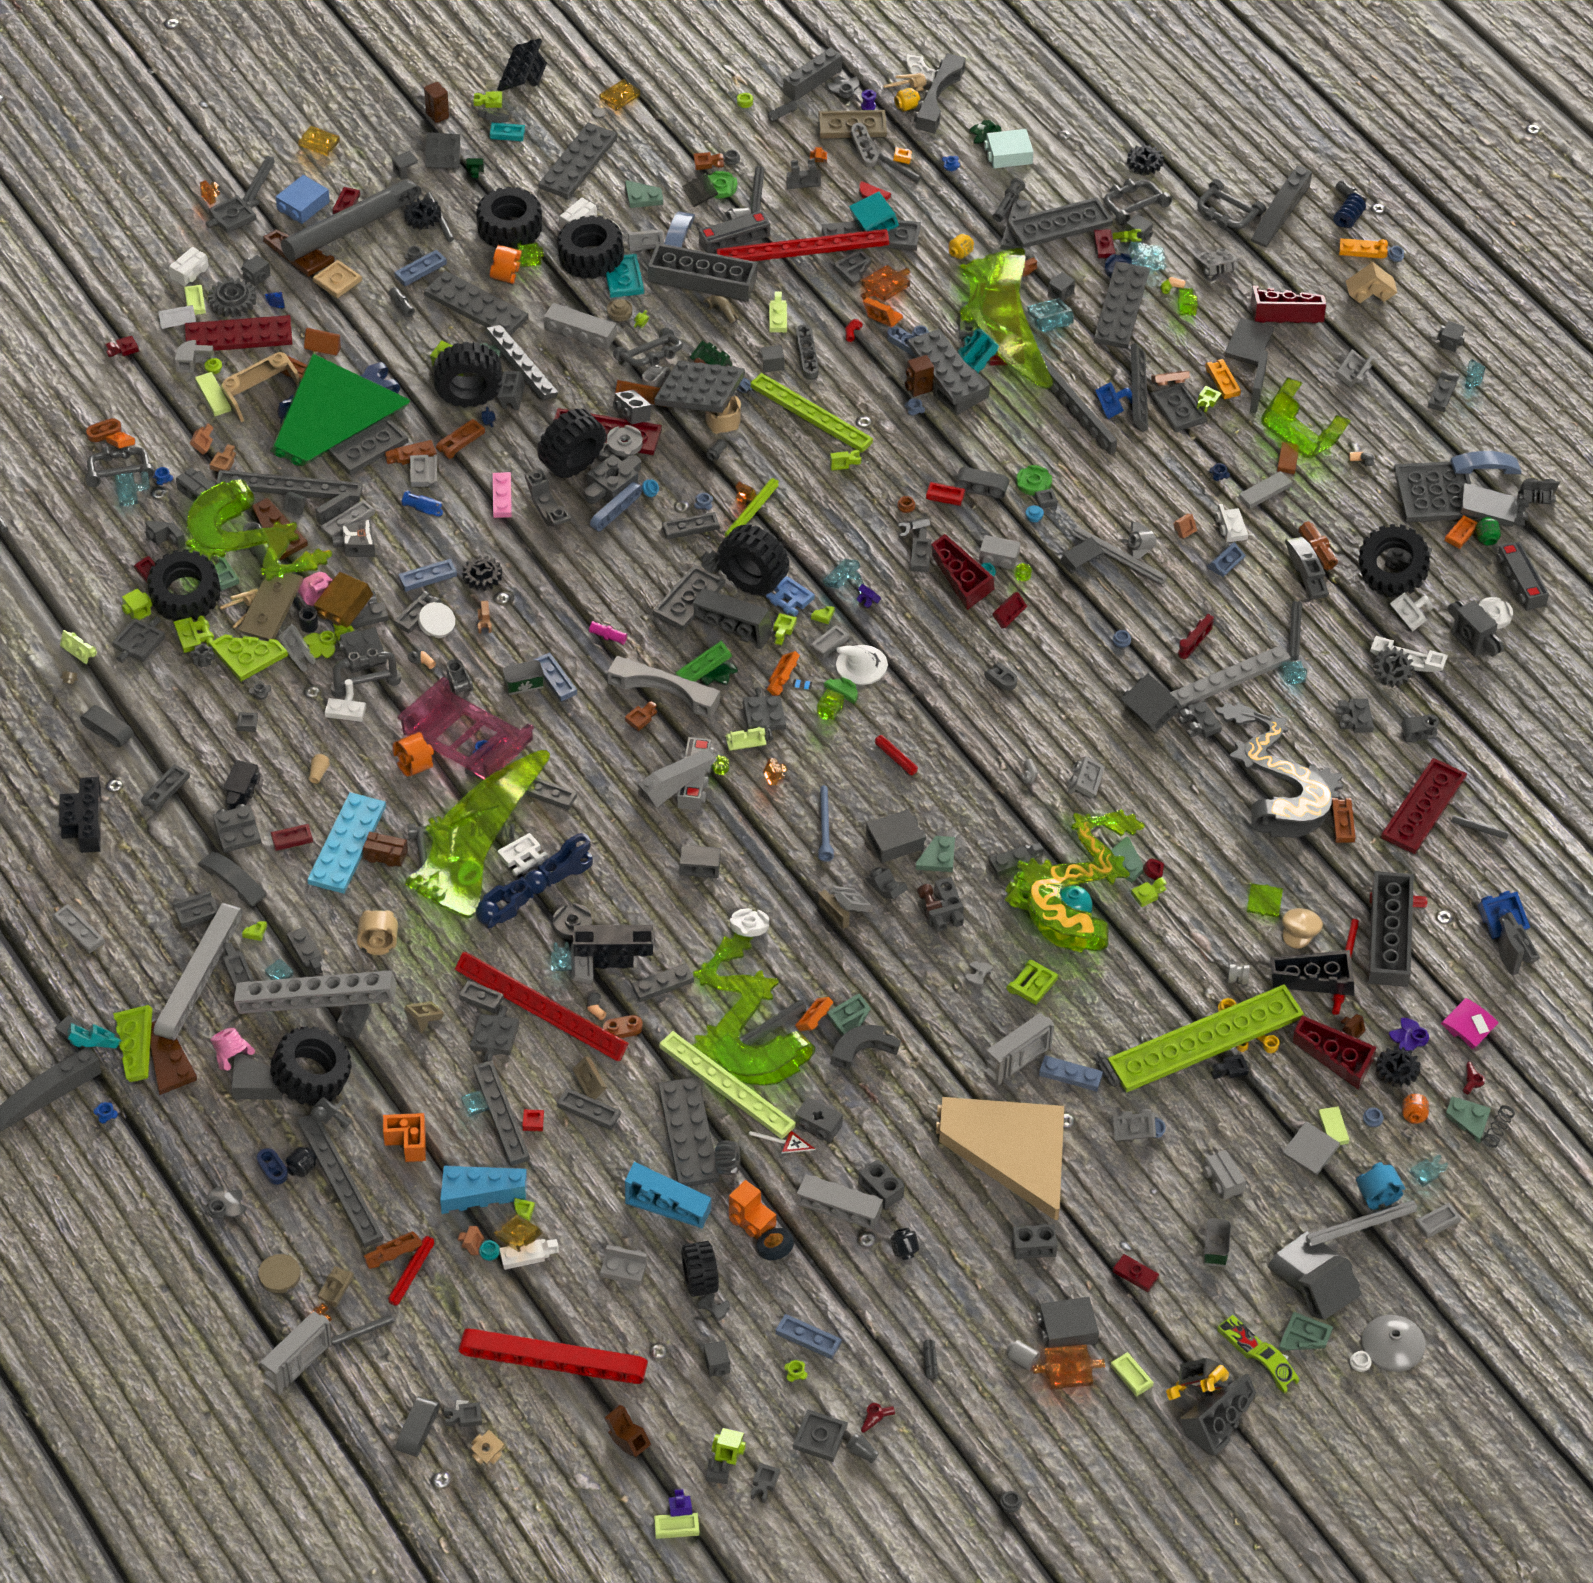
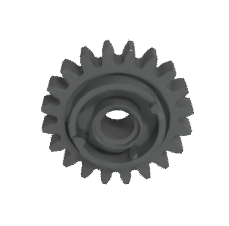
(232, 297)

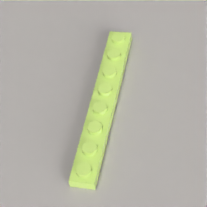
(727, 1085)

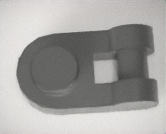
(1006, 680)

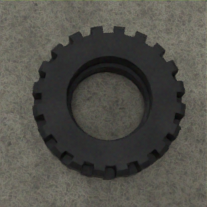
(509, 203)
(592, 261)
(467, 359)
(571, 443)
(1394, 538)
(753, 559)
(178, 566)
(322, 1048)

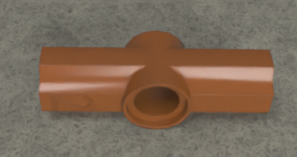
(1319, 544)

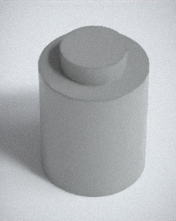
(1022, 1354)

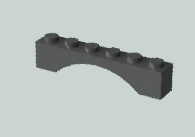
(950, 72)

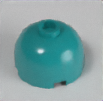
(1077, 898)

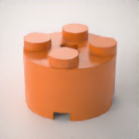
(505, 264)
(413, 754)

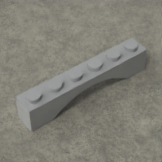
(630, 674)

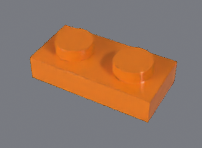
(816, 1011)

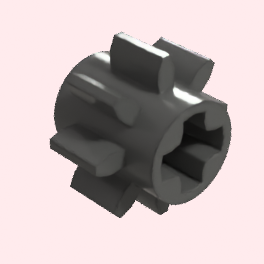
(710, 561)
(202, 655)

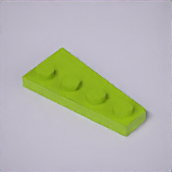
(135, 1033)

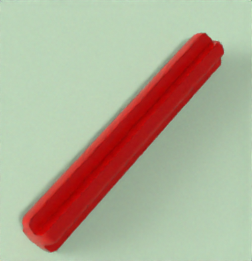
(411, 1271)

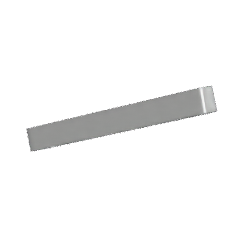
(198, 971)

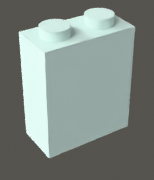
(1009, 148)

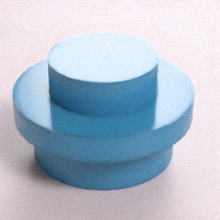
(650, 488)
(1034, 513)

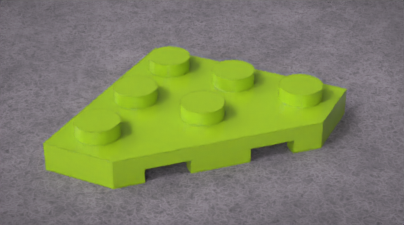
(247, 654)

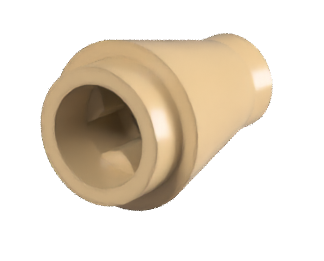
(319, 765)

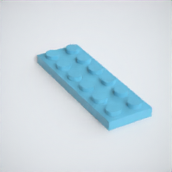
(345, 843)

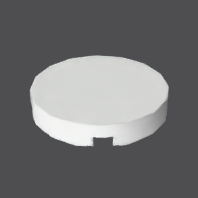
(1499, 610)
(436, 620)
(749, 923)

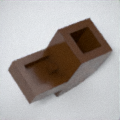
(625, 1434)

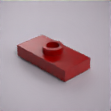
(945, 494)

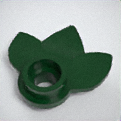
(982, 129)
(721, 673)

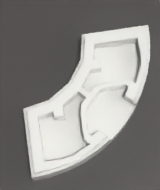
(916, 65)

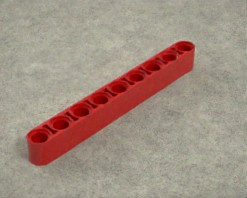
(553, 1356)

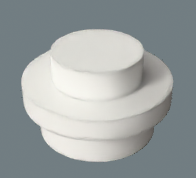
(1360, 1361)

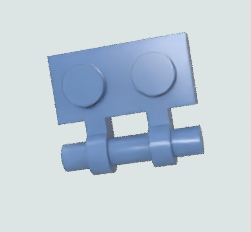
(794, 593)

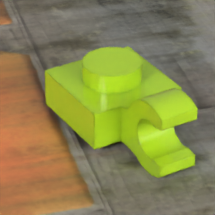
(1126, 236)
(842, 460)
(783, 625)
(1147, 893)

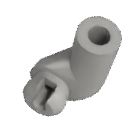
(1031, 772)

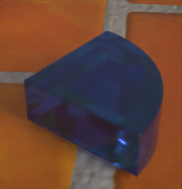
(275, 300)

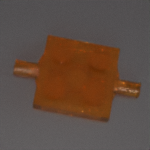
(885, 283)
(1068, 1366)

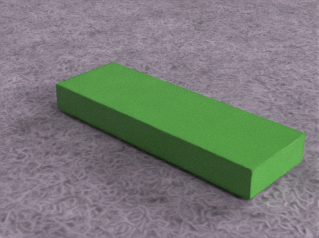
(705, 662)

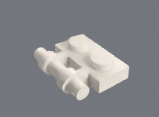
(518, 851)

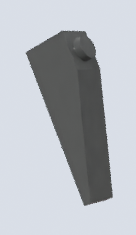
(1215, 1417)

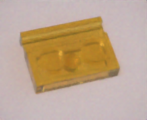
(619, 95)
(319, 140)
(518, 1233)

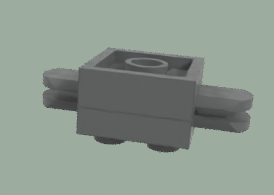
(611, 478)
(1475, 628)

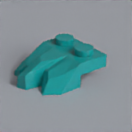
(978, 349)
(95, 1037)

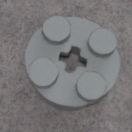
(621, 448)

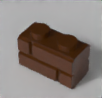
(436, 102)
(385, 849)

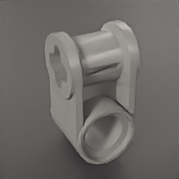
(655, 375)

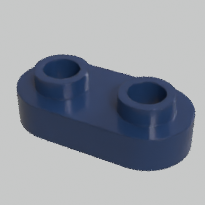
(272, 1168)

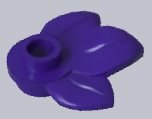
(1408, 1035)

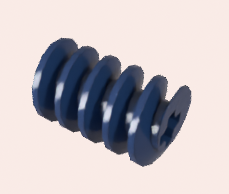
(1349, 211)

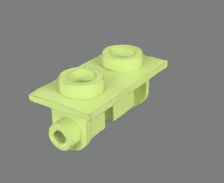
(76, 647)
(748, 739)

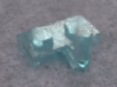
(127, 489)
(844, 571)

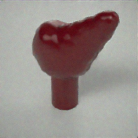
(1473, 1079)
(875, 1414)

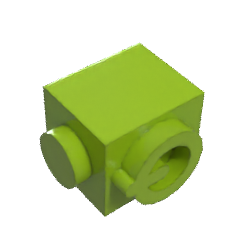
(136, 604)
(728, 1446)

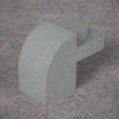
(189, 354)

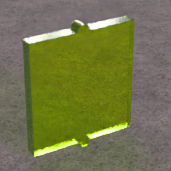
(1264, 900)

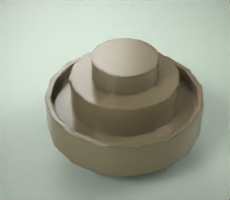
(619, 310)

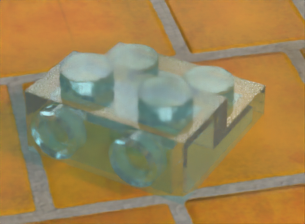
(1051, 314)

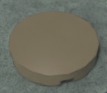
(279, 1273)

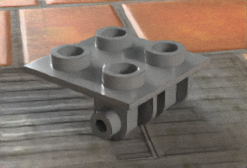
(1218, 261)

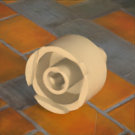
(725, 421)
(377, 931)

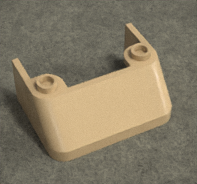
(255, 374)

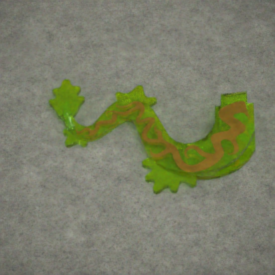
(1051, 915)

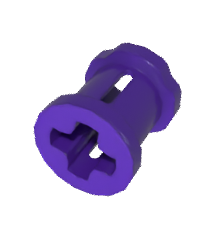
(868, 100)

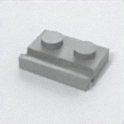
(423, 470)
(850, 900)

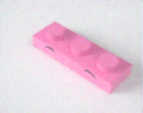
(502, 495)

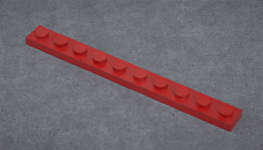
(808, 246)
(542, 1006)

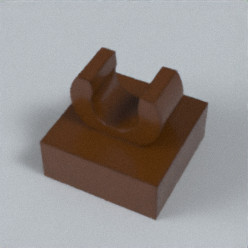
(1354, 1026)

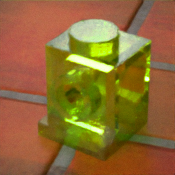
(530, 255)
(1187, 302)
(828, 708)

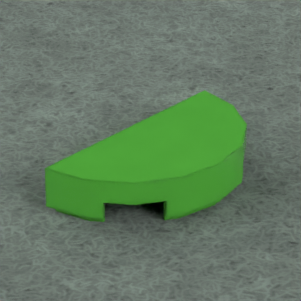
(843, 686)

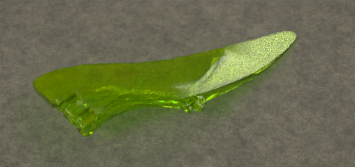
(999, 312)
(466, 833)

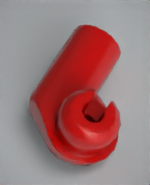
(850, 328)

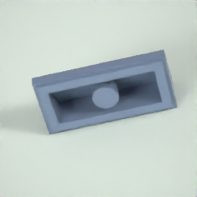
(1226, 560)

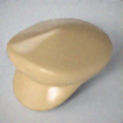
(1300, 927)

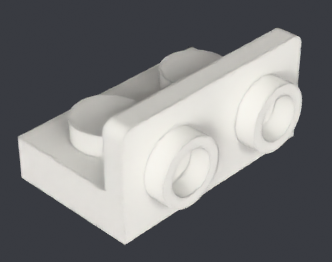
(1231, 524)

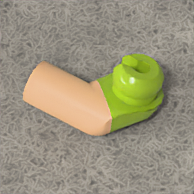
(1171, 282)

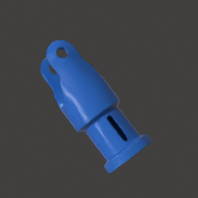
(422, 503)

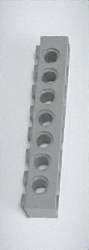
(315, 992)

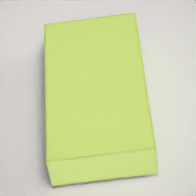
(195, 297)
(1333, 1124)
(1131, 1374)
(676, 1526)

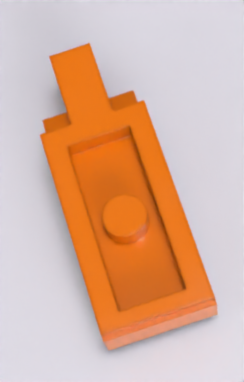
(819, 155)
(782, 672)

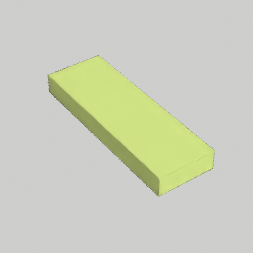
(213, 394)

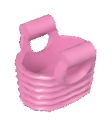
(313, 587)
(228, 1044)

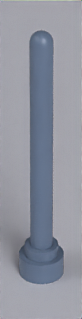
(825, 852)

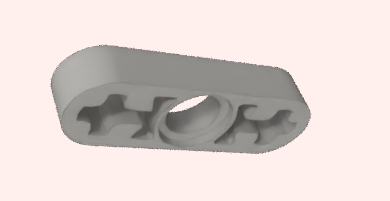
(864, 138)

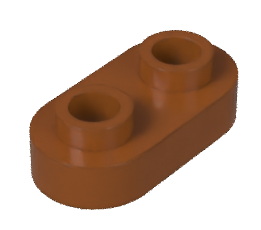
(99, 431)
(623, 1027)

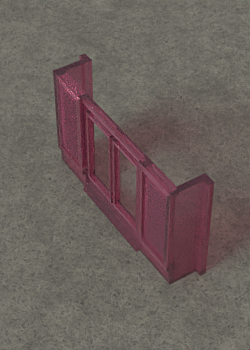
(441, 708)

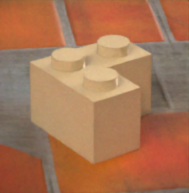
(1371, 281)

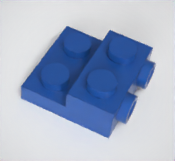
(1494, 908)

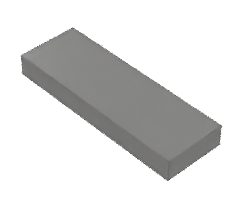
(1265, 489)
(358, 512)
(78, 928)

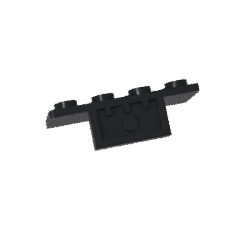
(523, 65)

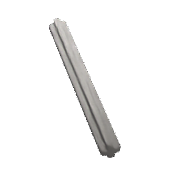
(1122, 557)
(1361, 1223)

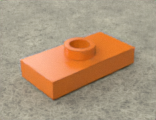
(120, 440)
(1461, 532)

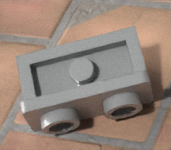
(1352, 368)

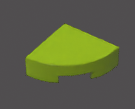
(823, 615)
(255, 931)
(524, 1208)

